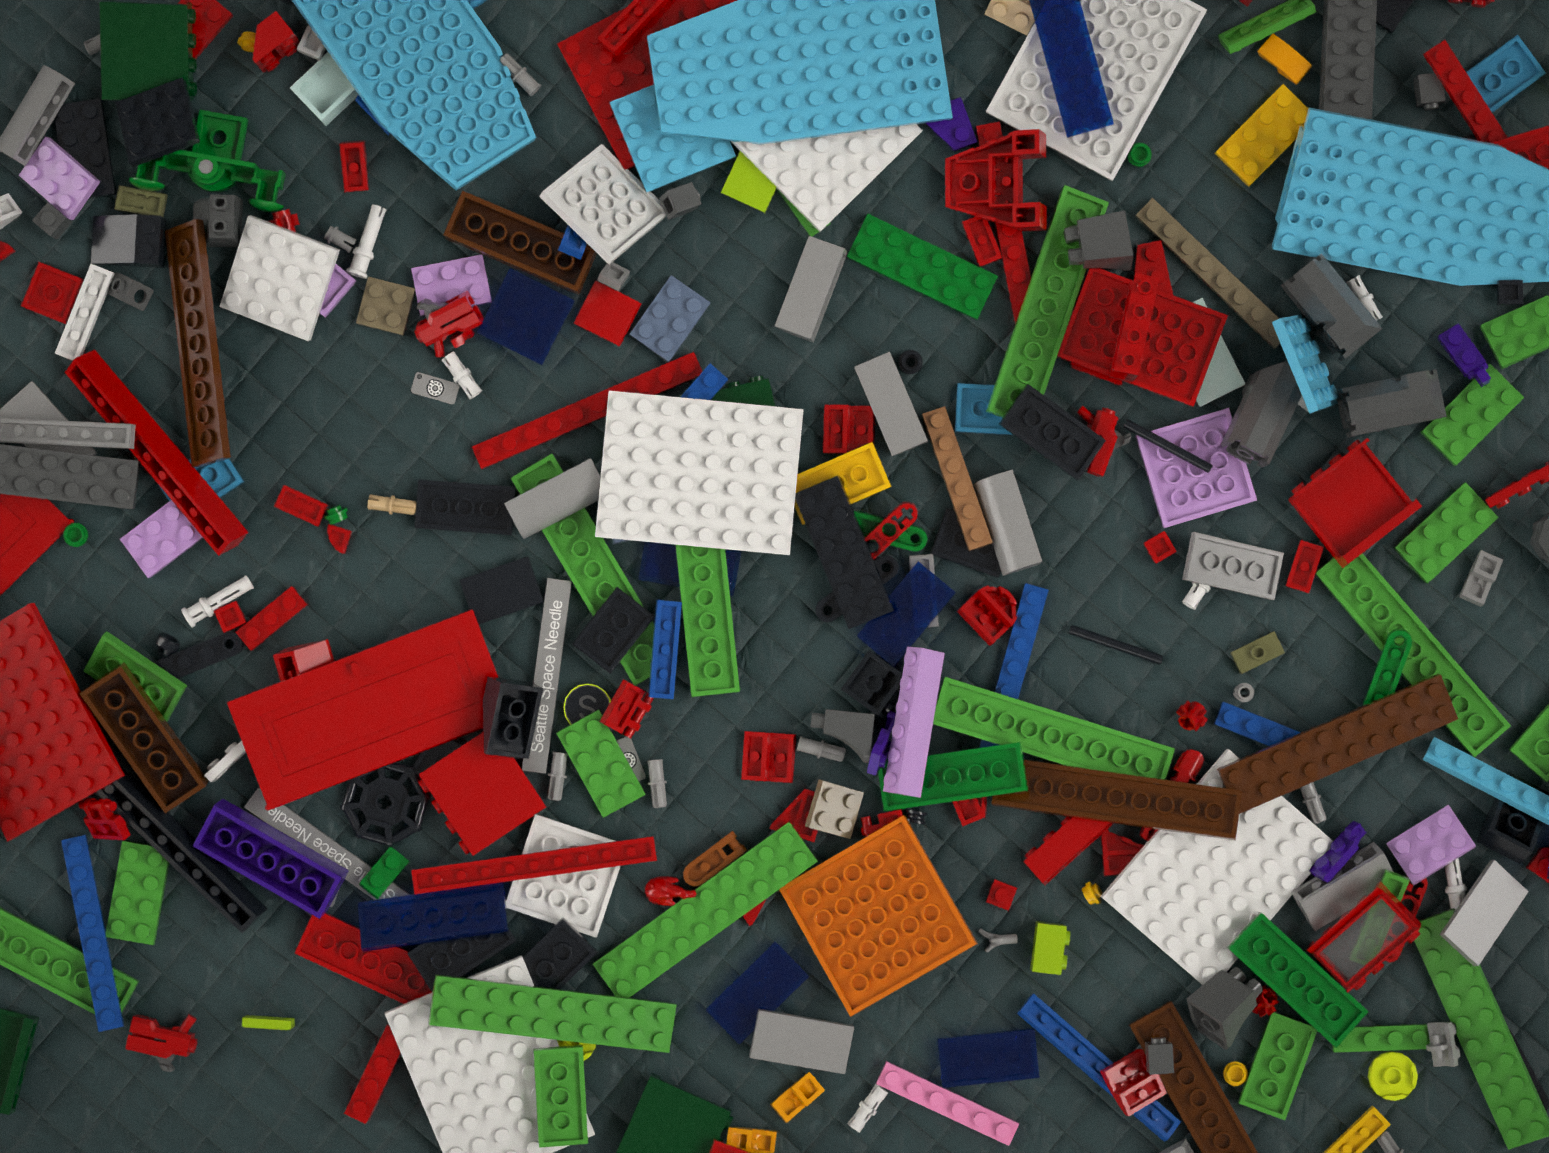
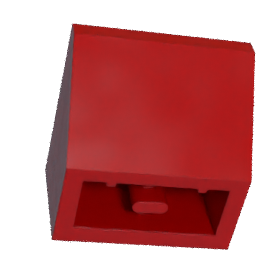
(273, 42)
(302, 658)

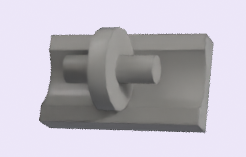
(1443, 1044)

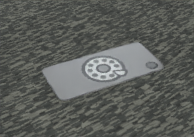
(435, 388)
(631, 755)

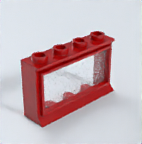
(1365, 938)

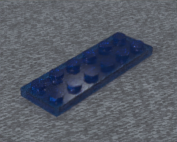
(1071, 65)
(432, 916)

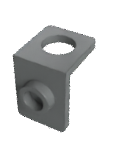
(125, 289)

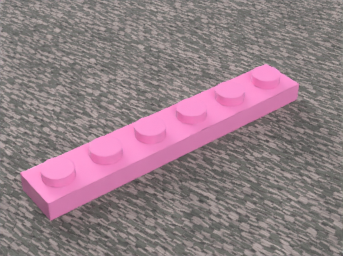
(947, 1103)

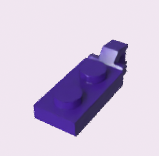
(1465, 354)
(1340, 852)

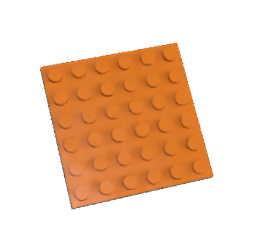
(877, 916)

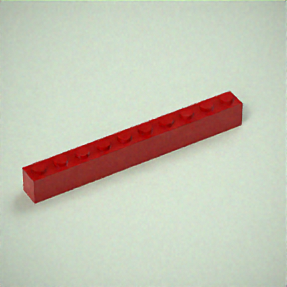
(158, 453)

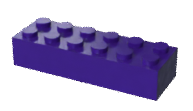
(270, 858)

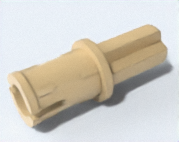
(391, 504)

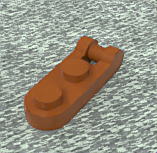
(712, 860)

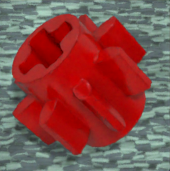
(285, 219)
(1192, 715)
(1266, 1002)

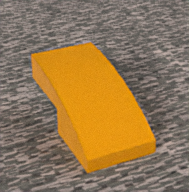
(1284, 58)
(797, 1097)
(752, 1139)

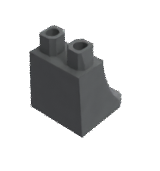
(221, 219)
(1102, 242)
(850, 727)
(1223, 1005)

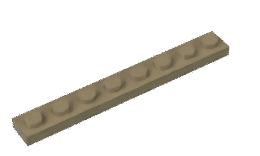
(1209, 270)

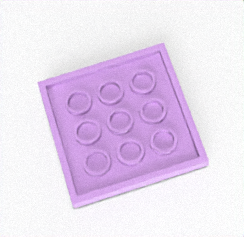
(1186, 491)

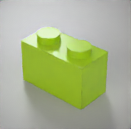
(1049, 948)

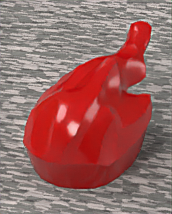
(662, 891)

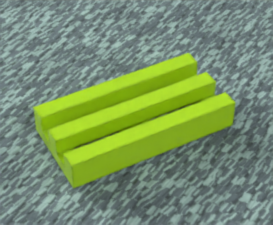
(267, 1022)

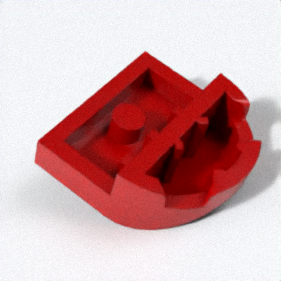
(990, 612)

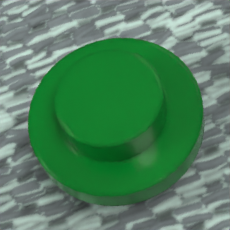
(1139, 155)
(336, 514)
(75, 534)

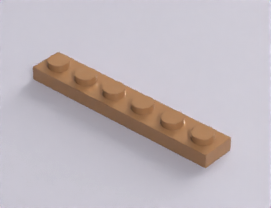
(957, 478)

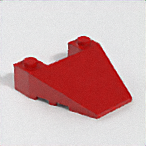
(990, 181)

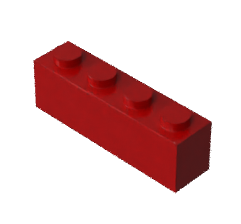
(1063, 846)
(374, 1078)

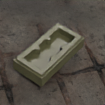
(140, 201)
(1257, 652)

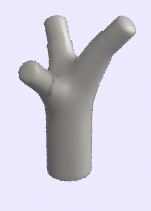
(996, 940)

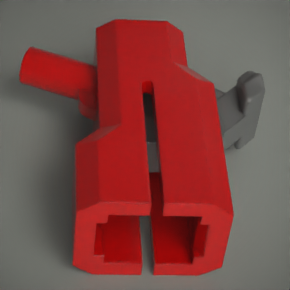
(446, 319)
(1103, 424)
(161, 1041)

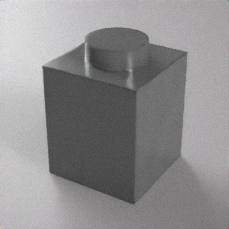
(1428, 91)
(680, 200)
(52, 221)
(1159, 1056)

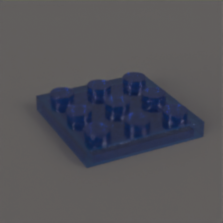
(526, 316)

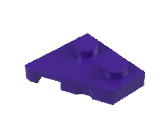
(958, 130)
(880, 751)

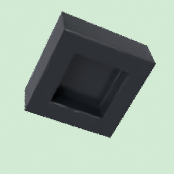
(1509, 292)

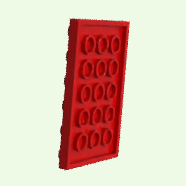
(1176, 346)

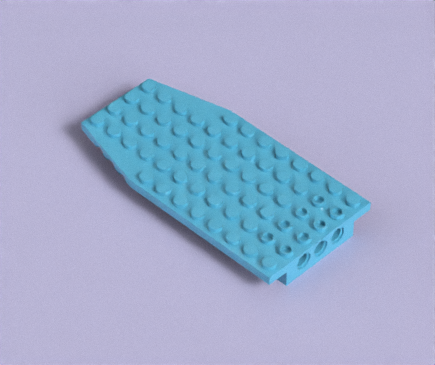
(800, 69)
(427, 79)
(1413, 203)

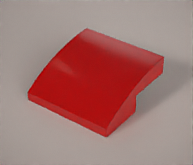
(607, 313)
(847, 428)
(768, 756)
(1131, 1083)

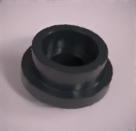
(910, 354)

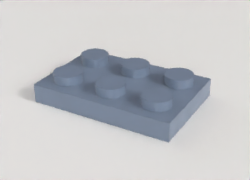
(670, 318)

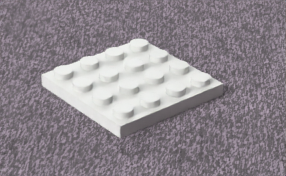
(604, 204)
(279, 278)
(576, 895)

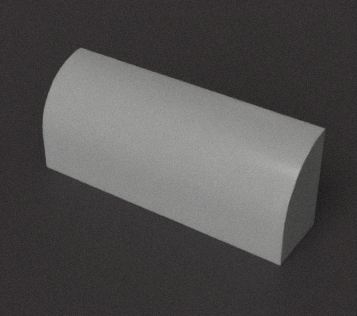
(35, 115)
(811, 289)
(891, 404)
(555, 499)
(1007, 522)
(1358, 877)

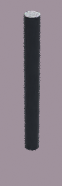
(1168, 446)
(1115, 644)

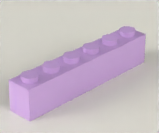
(913, 722)

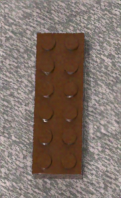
(517, 242)
(144, 737)

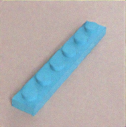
(1488, 779)

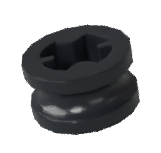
(916, 816)

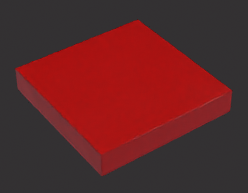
(52, 293)

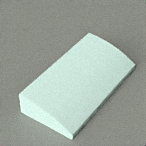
(325, 89)
(1221, 375)

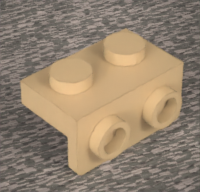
(1012, 13)

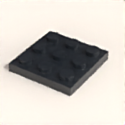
(157, 122)

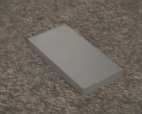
(34, 404)
(1233, 566)
(1484, 913)
(801, 1041)

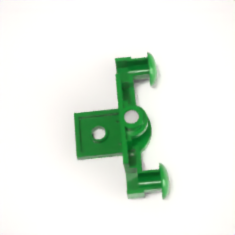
(216, 165)

